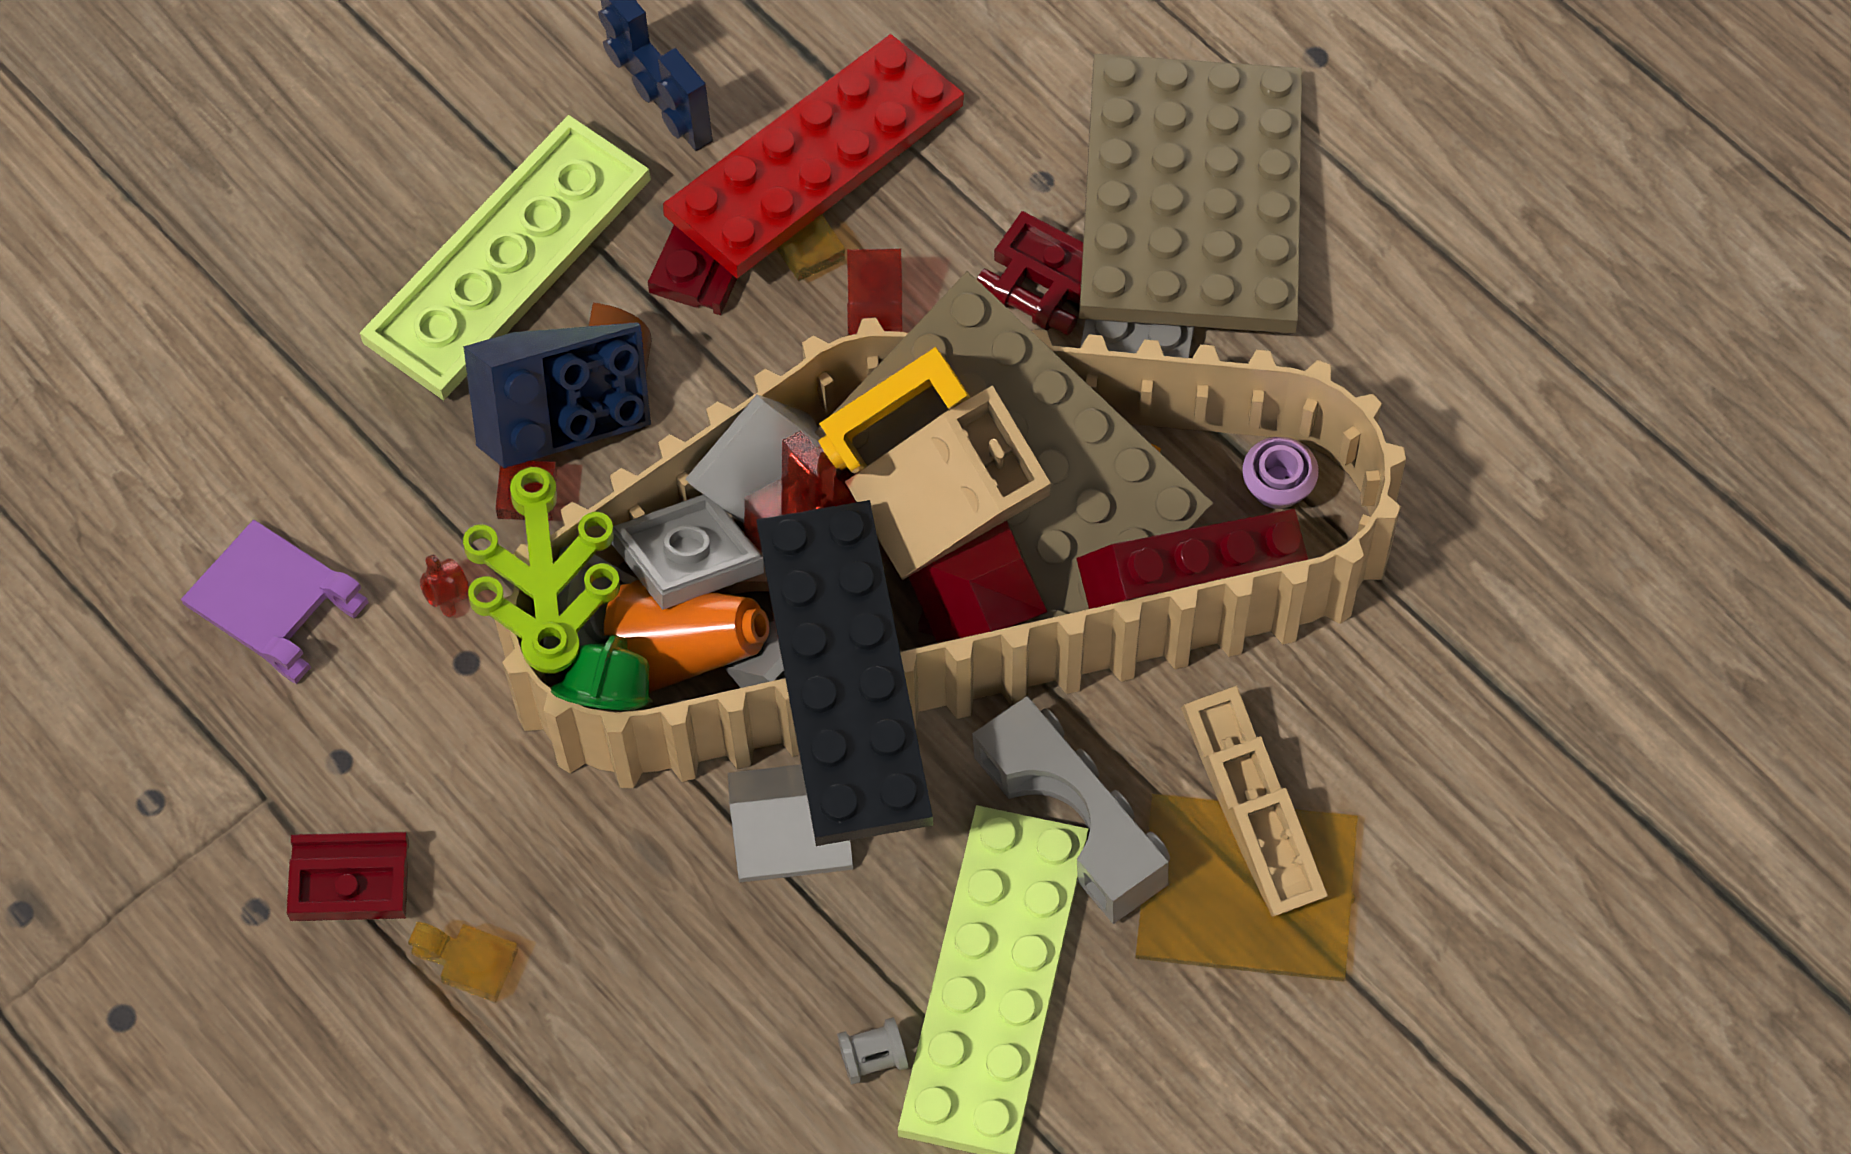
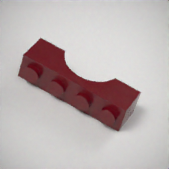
(1190, 557)

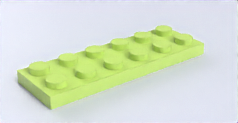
(505, 255)
(993, 983)

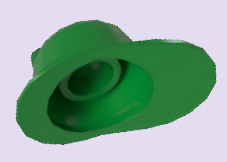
(606, 677)

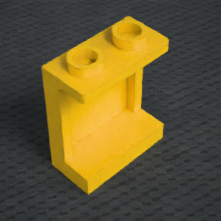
(884, 399)

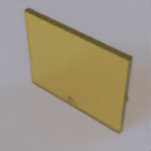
(1216, 912)

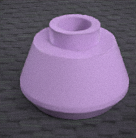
(1280, 472)

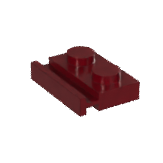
(690, 275)
(348, 876)

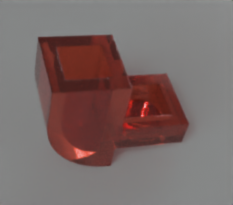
(875, 288)
(805, 485)

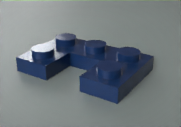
(657, 77)

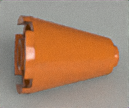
(687, 636)

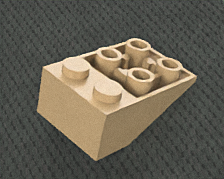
(950, 483)

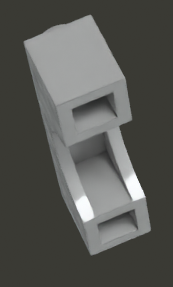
(1029, 756)

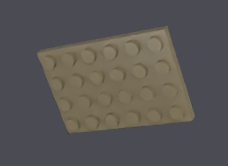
(1193, 194)
(1100, 468)

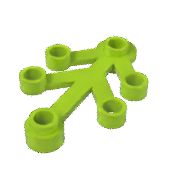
(542, 579)

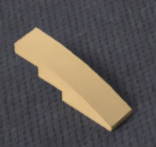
(1254, 802)

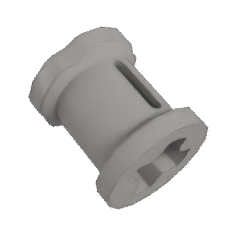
(872, 1050)

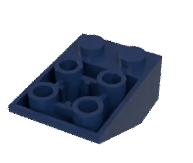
(556, 389)

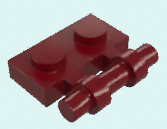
(1046, 257)

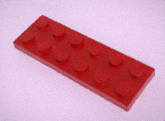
(813, 155)

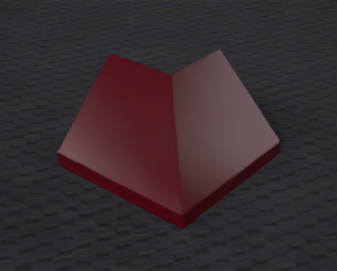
(978, 587)

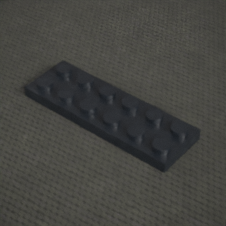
(844, 673)

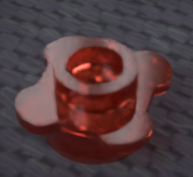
(444, 584)

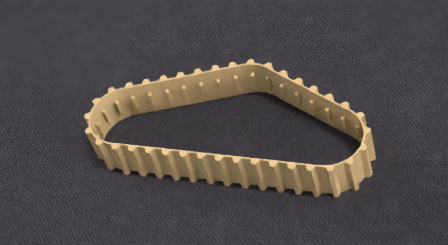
(1139, 386)

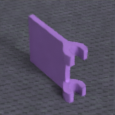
(266, 592)

